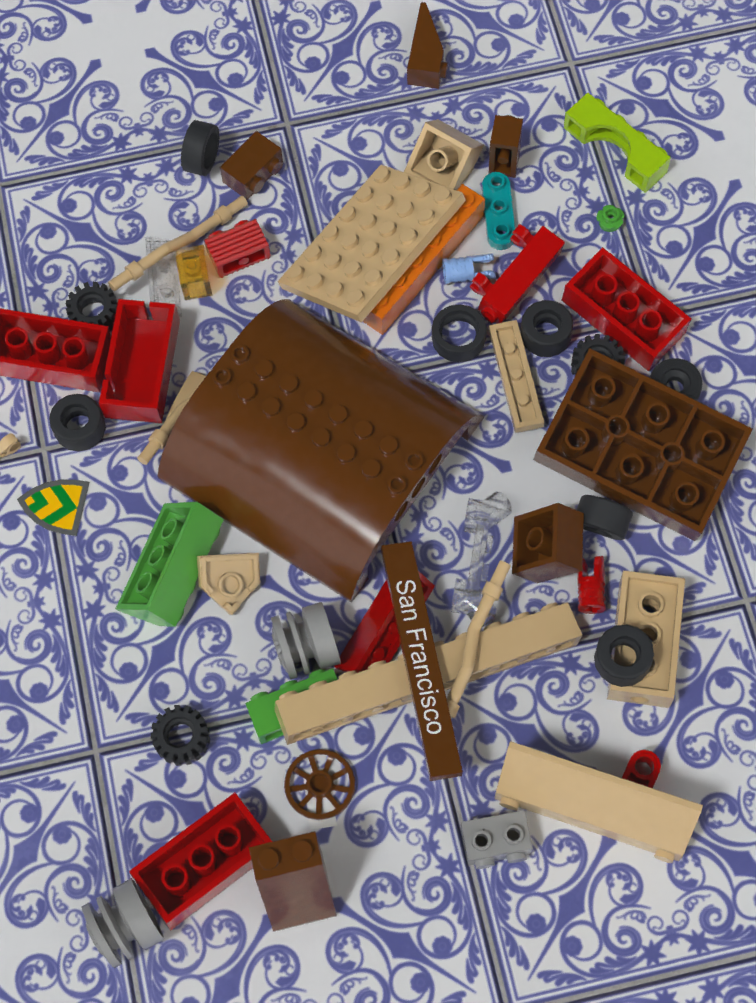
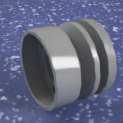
(305, 640)
(122, 923)

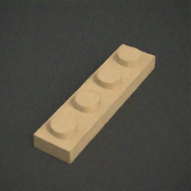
(516, 376)

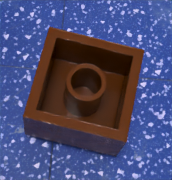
(548, 543)

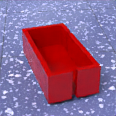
(139, 361)

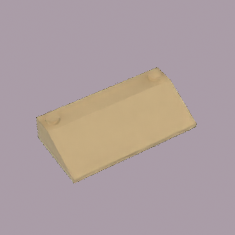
(597, 802)

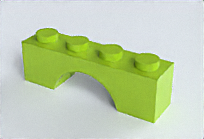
(593, 121)

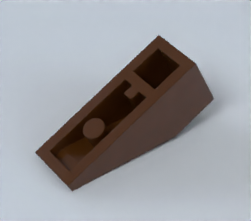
(426, 57)

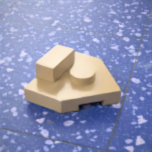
(228, 578)

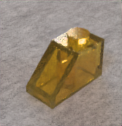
(193, 272)

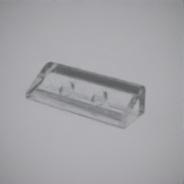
(163, 276)

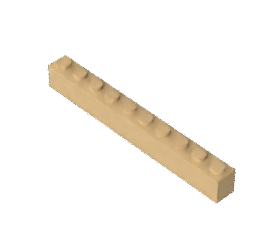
(387, 684)

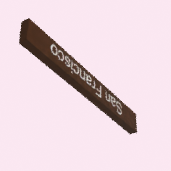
(421, 662)

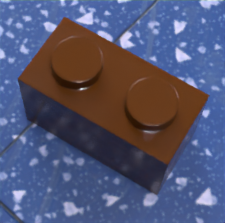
(505, 145)
(252, 165)

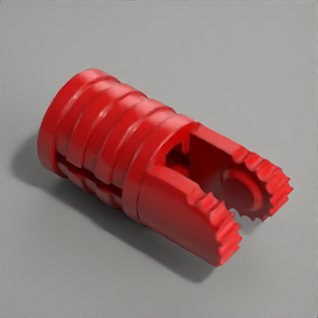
(591, 588)

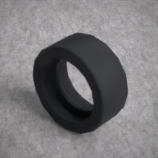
(200, 148)
(458, 313)

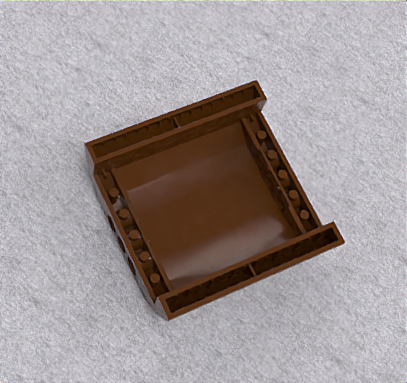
(312, 443)

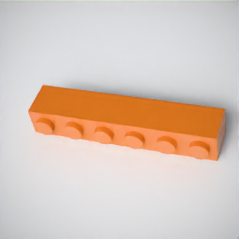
(428, 262)

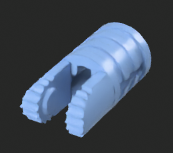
(462, 268)

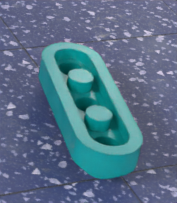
(498, 219)

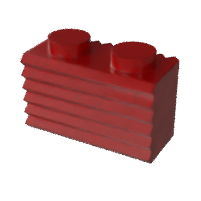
(237, 247)

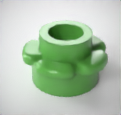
(610, 224)

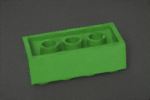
(168, 563)

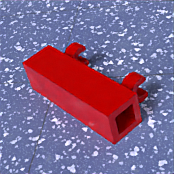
(520, 276)

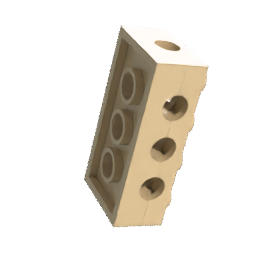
(663, 627)

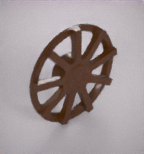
(319, 784)

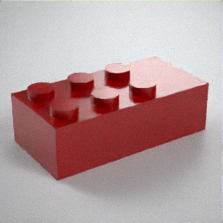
(626, 309)
(53, 350)
(200, 861)

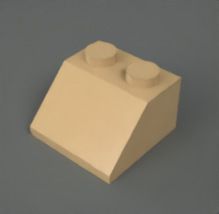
(443, 155)

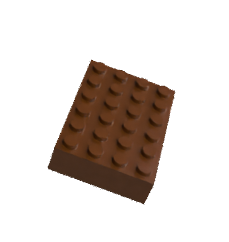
(643, 444)

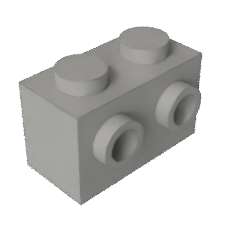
(496, 839)

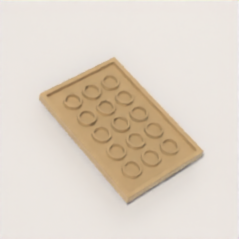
(371, 242)

